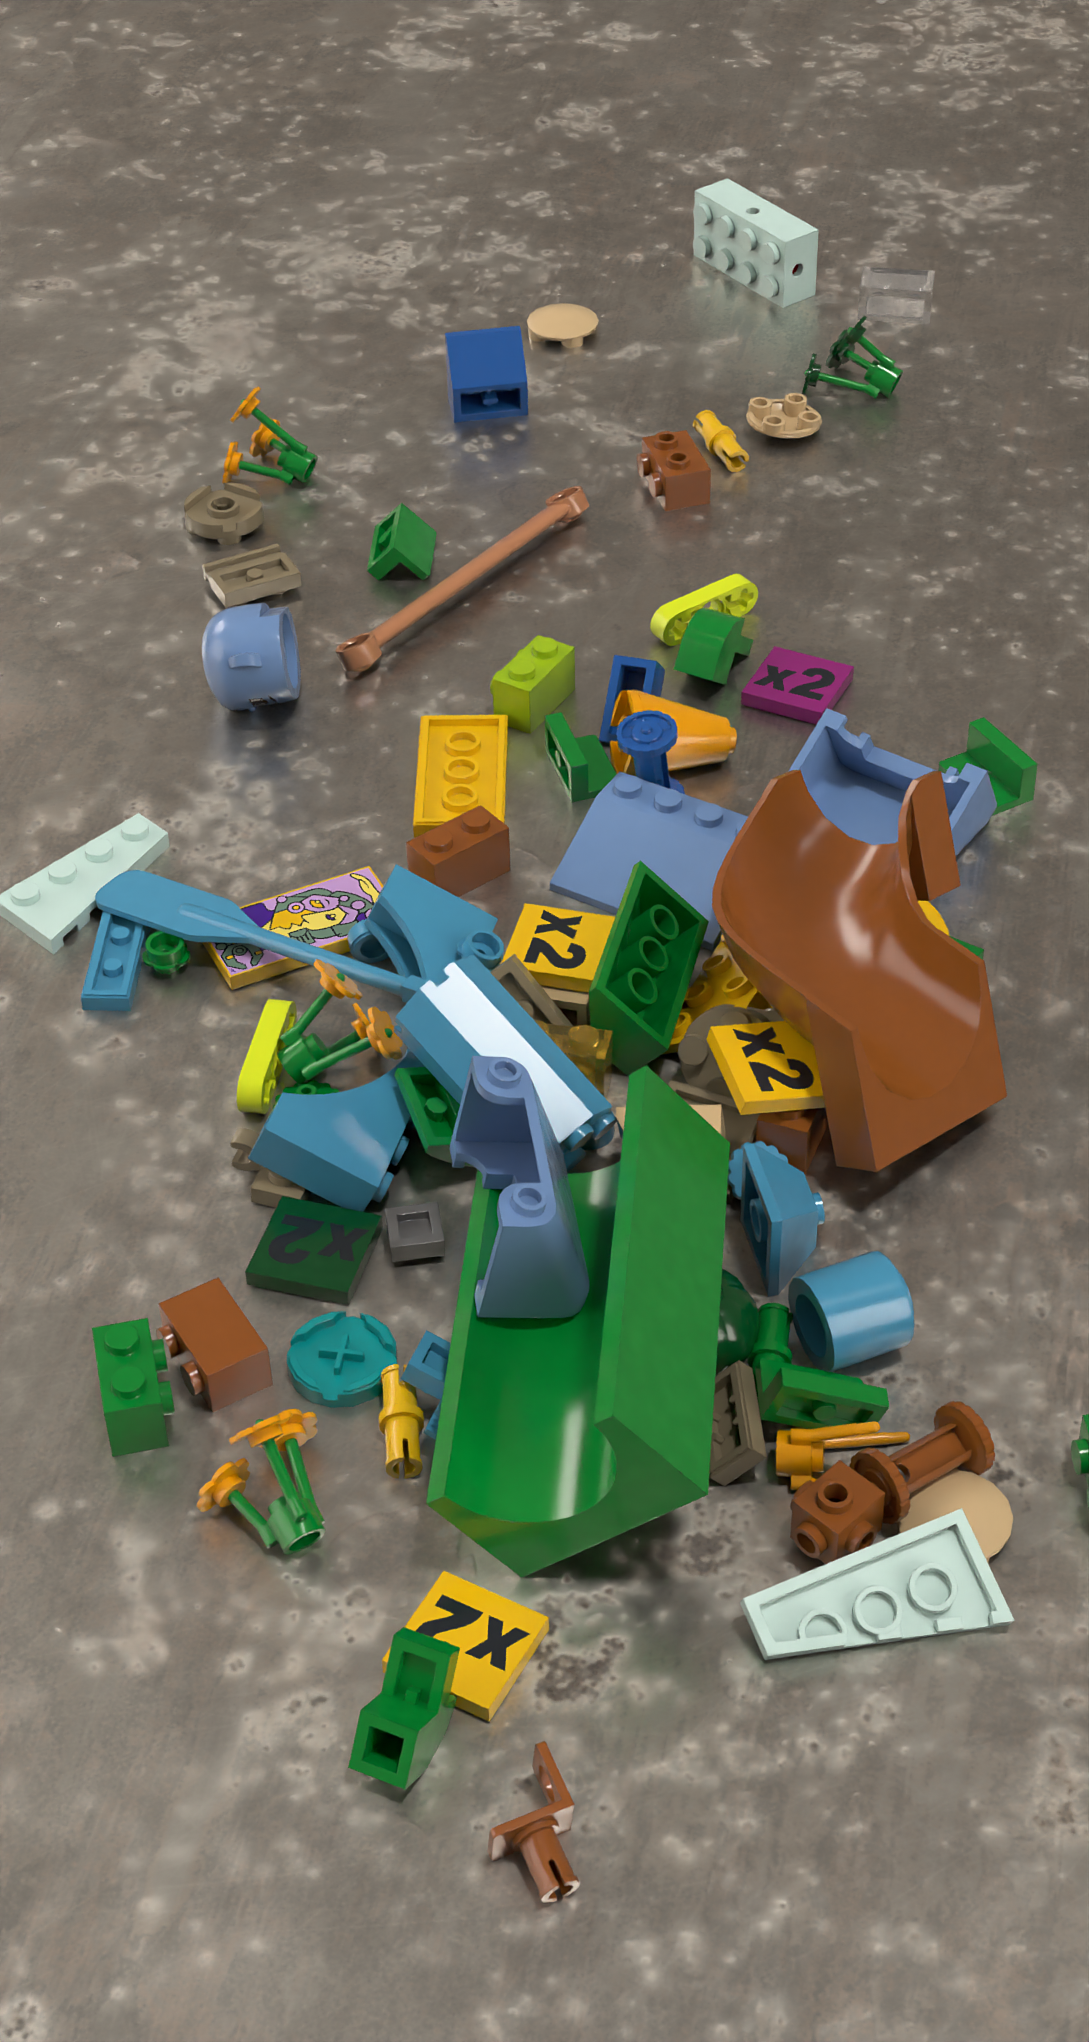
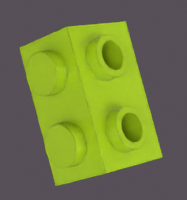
(534, 683)

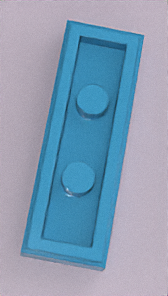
(114, 964)

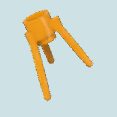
(803, 1450)

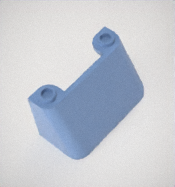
(865, 785)
(538, 1248)

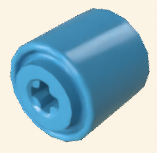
(851, 1311)

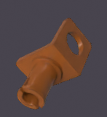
(537, 1832)

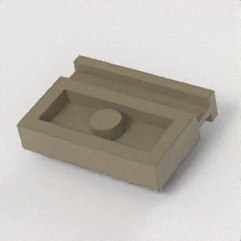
(252, 575)

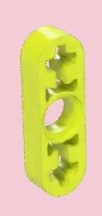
(729, 595)
(262, 1066)

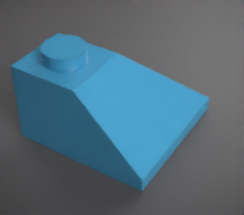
(777, 1216)

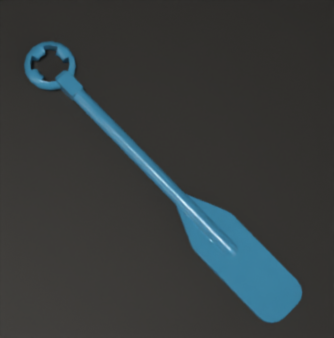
(211, 918)

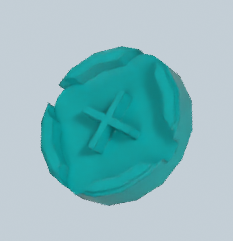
(340, 1359)

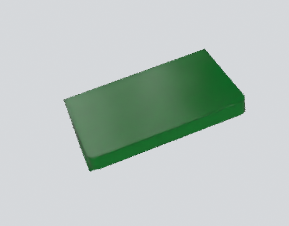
(402, 539)
(577, 761)
(1008, 767)
(815, 1396)

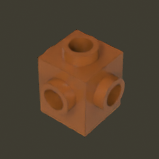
(836, 1514)

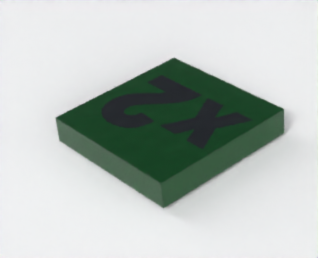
(314, 1250)

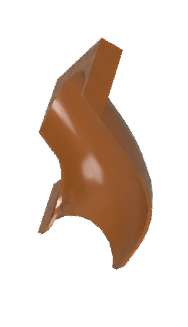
(859, 968)

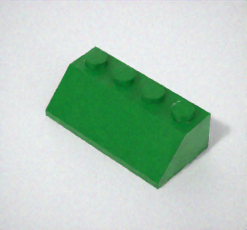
(645, 969)

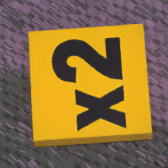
(560, 945)
(767, 1067)
(492, 1635)

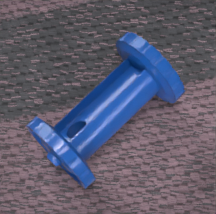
(647, 739)

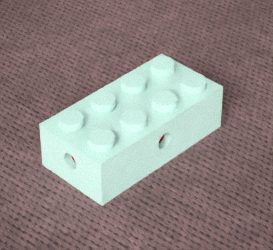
(755, 242)

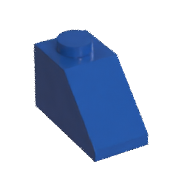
(629, 674)

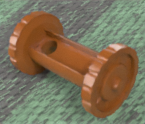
(958, 1442)

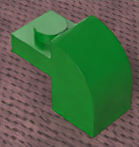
(711, 645)
(411, 1714)

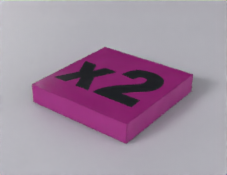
(797, 685)

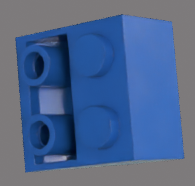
(486, 374)

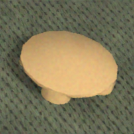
(562, 323)
(783, 417)
(980, 1499)

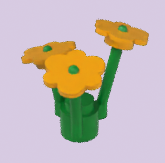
(294, 458)
(308, 1056)
(294, 1516)

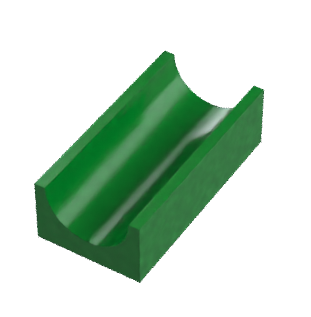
(606, 1414)

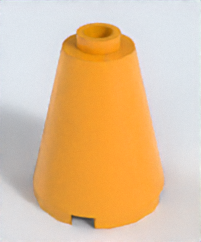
(701, 735)

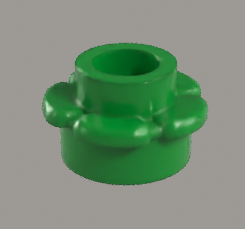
(165, 952)

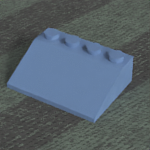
(664, 829)

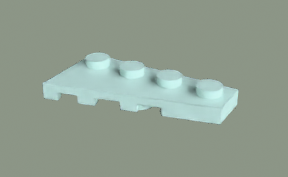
(65, 891)
(892, 1591)

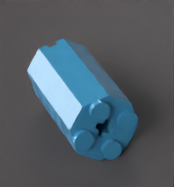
(479, 1017)

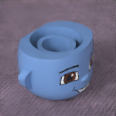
(252, 656)

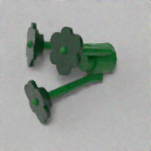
(880, 375)

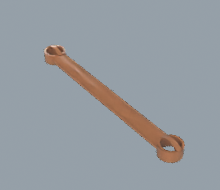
(364, 649)

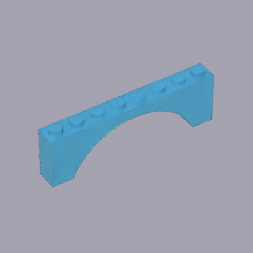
(348, 1138)

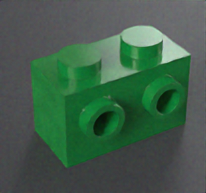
(130, 1386)

